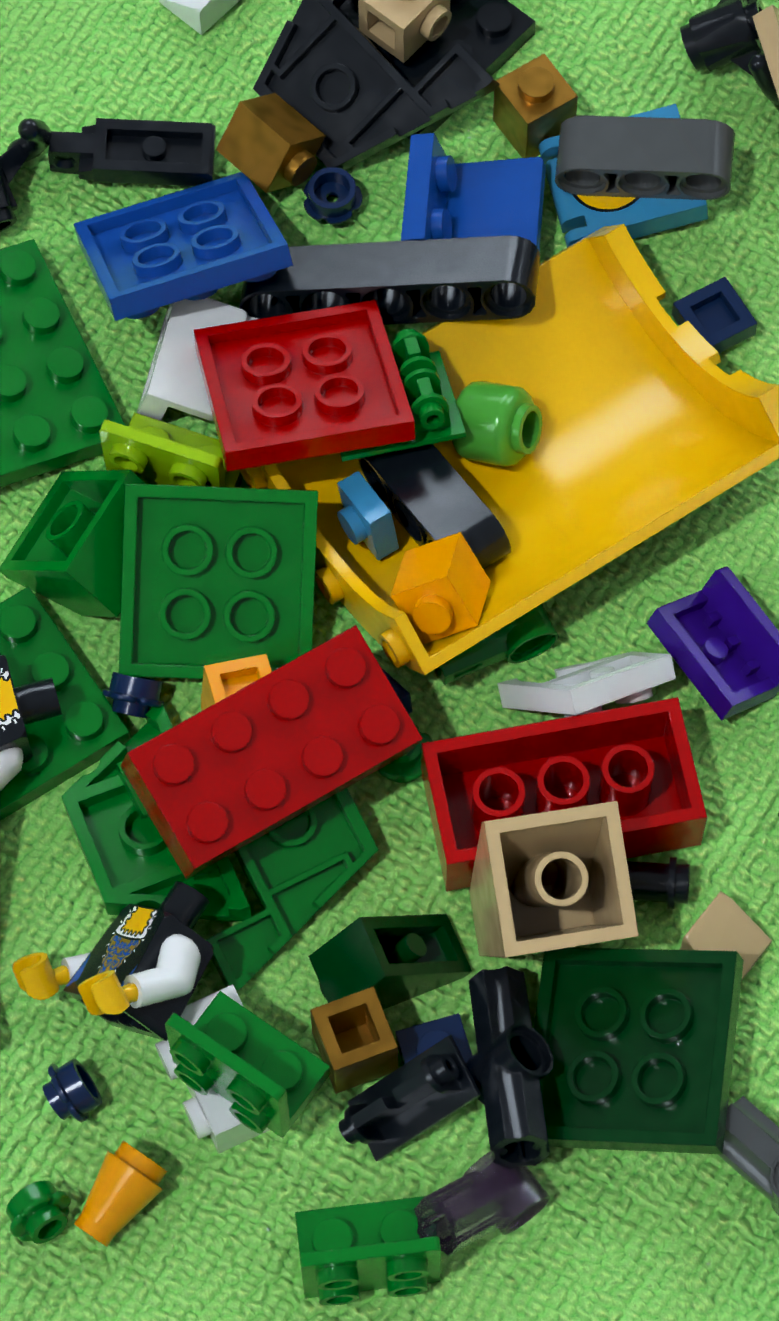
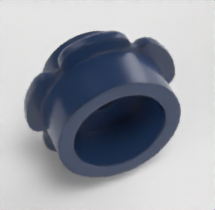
(327, 183)
(133, 694)
(71, 1091)

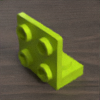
(165, 453)

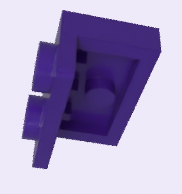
(722, 644)

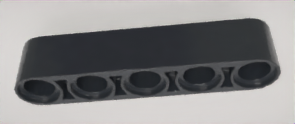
(407, 279)

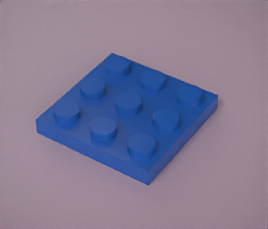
(182, 246)

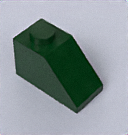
(394, 955)

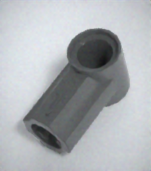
(753, 1148)

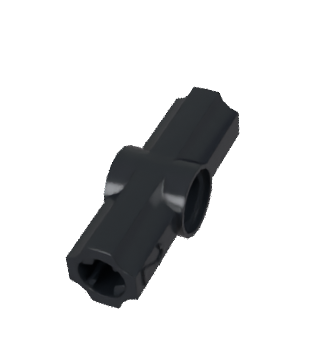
(509, 1067)

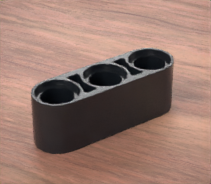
(434, 500)

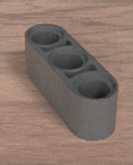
(645, 157)

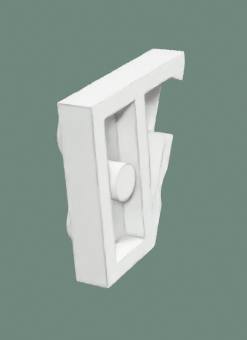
(590, 685)

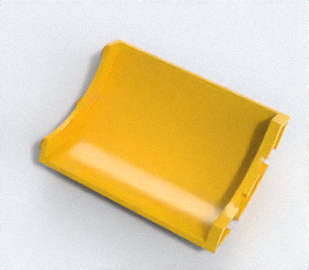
(627, 443)

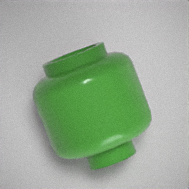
(498, 423)

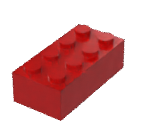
(270, 751)
(569, 762)

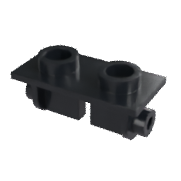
(410, 1100)

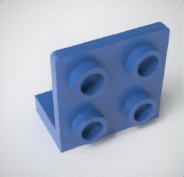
(471, 197)

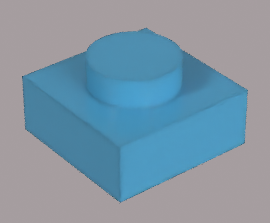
(366, 516)

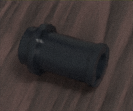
(660, 881)

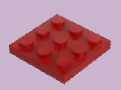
(303, 385)

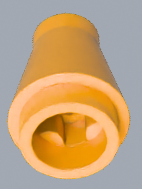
(120, 1192)

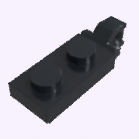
(137, 152)

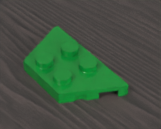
(128, 853)

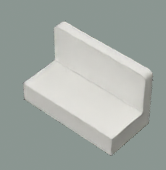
(175, 369)

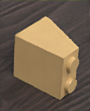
(551, 882)

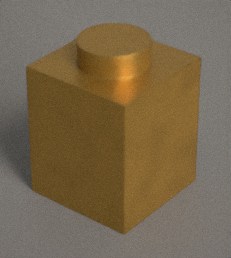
(532, 105)
(271, 143)
(354, 1039)

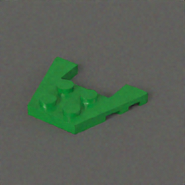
(292, 877)

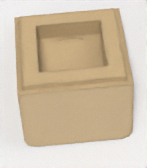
(727, 928)

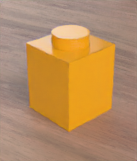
(441, 588)

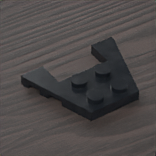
(354, 91)

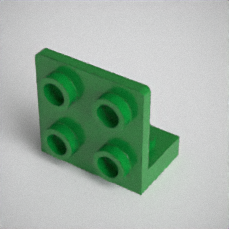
(245, 1063)
(365, 1250)

